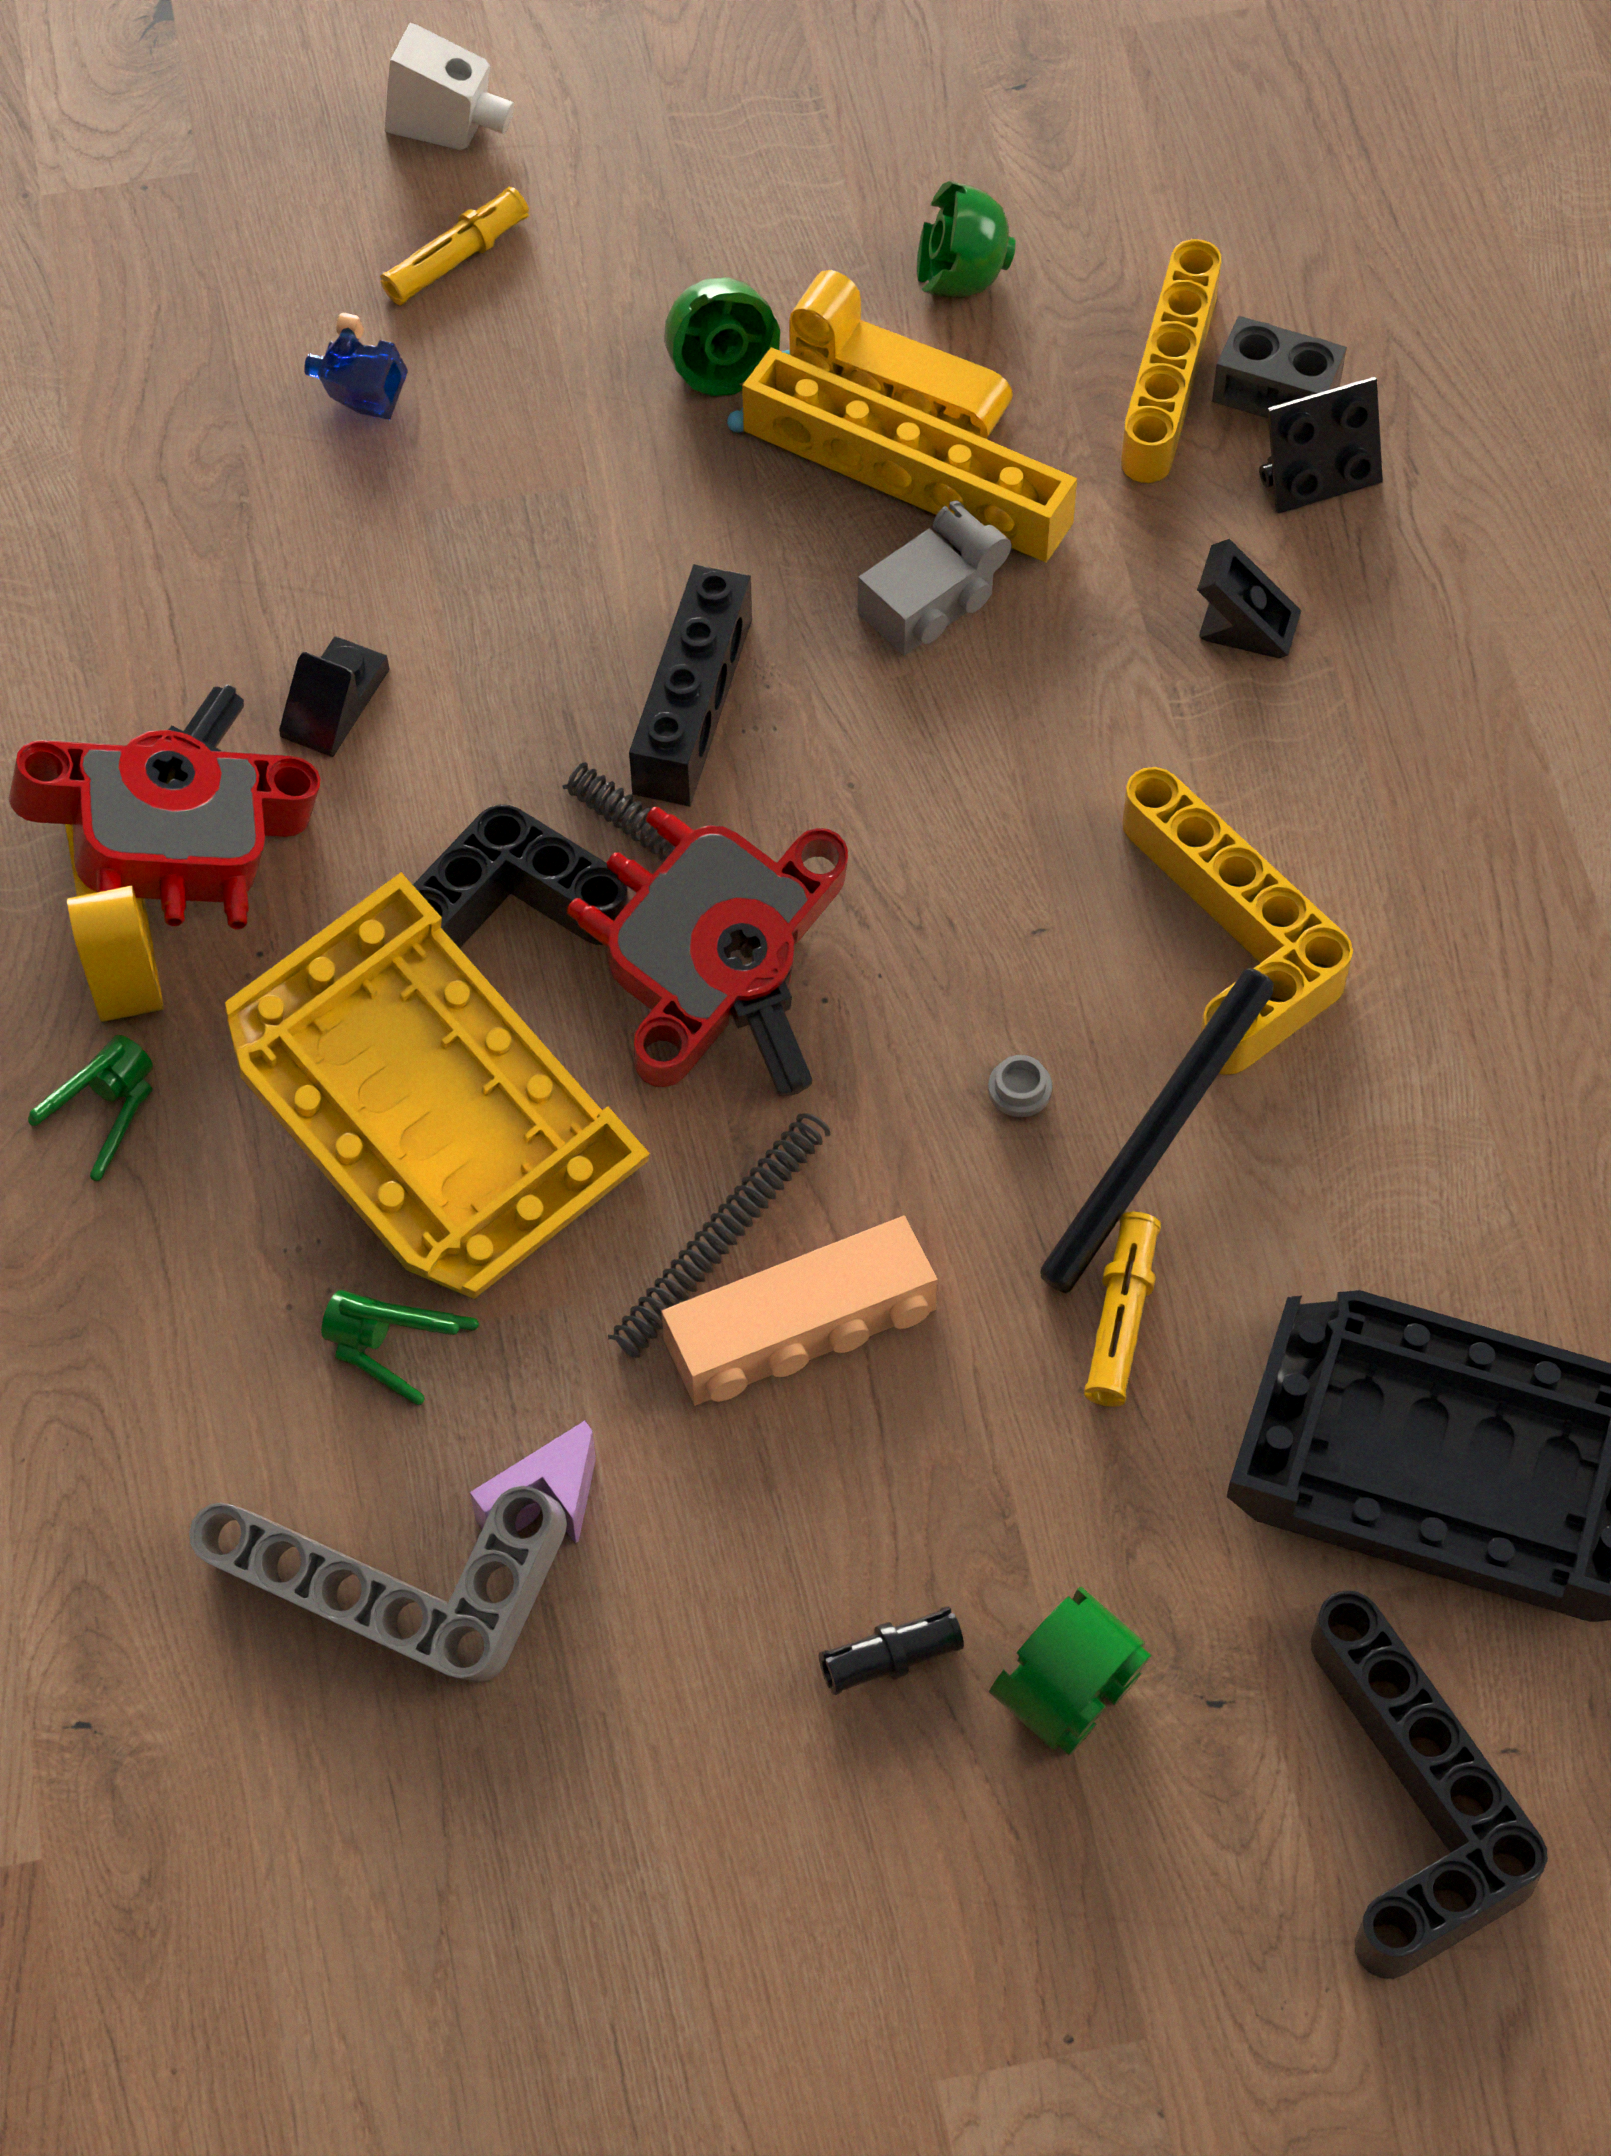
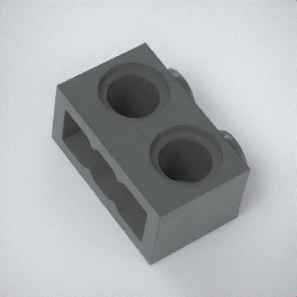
(1273, 366)

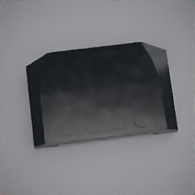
(1436, 1449)

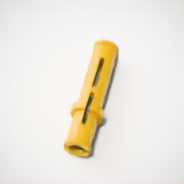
(471, 234)
(1135, 1243)

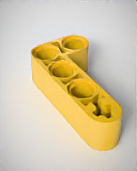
(832, 336)

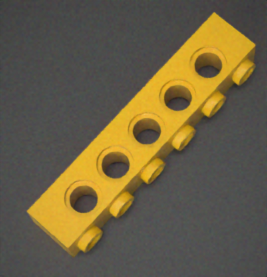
(907, 452)

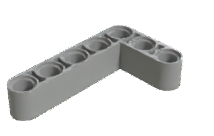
(384, 1596)

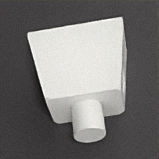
(440, 92)

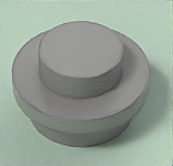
(1020, 1086)

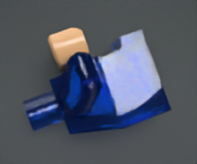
(359, 374)

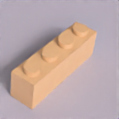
(800, 1311)

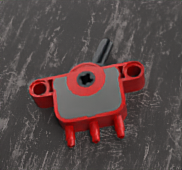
(168, 808)
(687, 919)

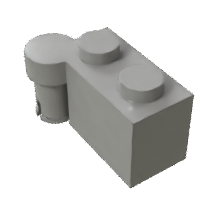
(932, 579)

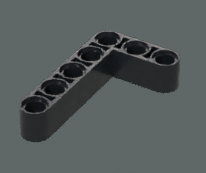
(517, 871)
(1431, 1785)

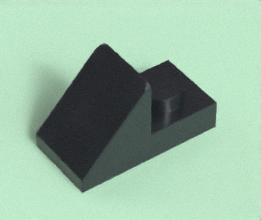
(1245, 605)
(331, 694)

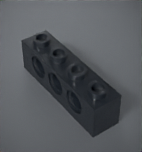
(691, 685)

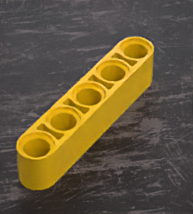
(1171, 361)

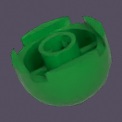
(965, 244)
(719, 334)

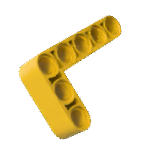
(1244, 912)
(114, 948)

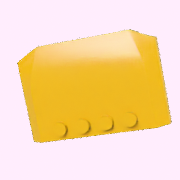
(425, 1093)

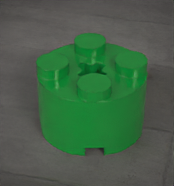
(1069, 1669)

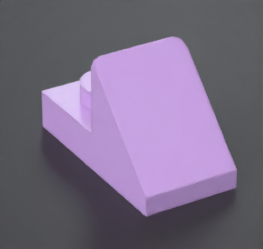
(557, 1469)

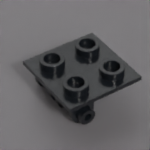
(1324, 445)

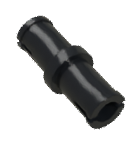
(891, 1650)

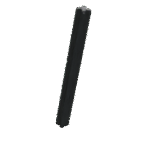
(1156, 1130)

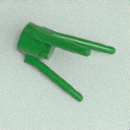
(111, 1074)
(363, 1322)

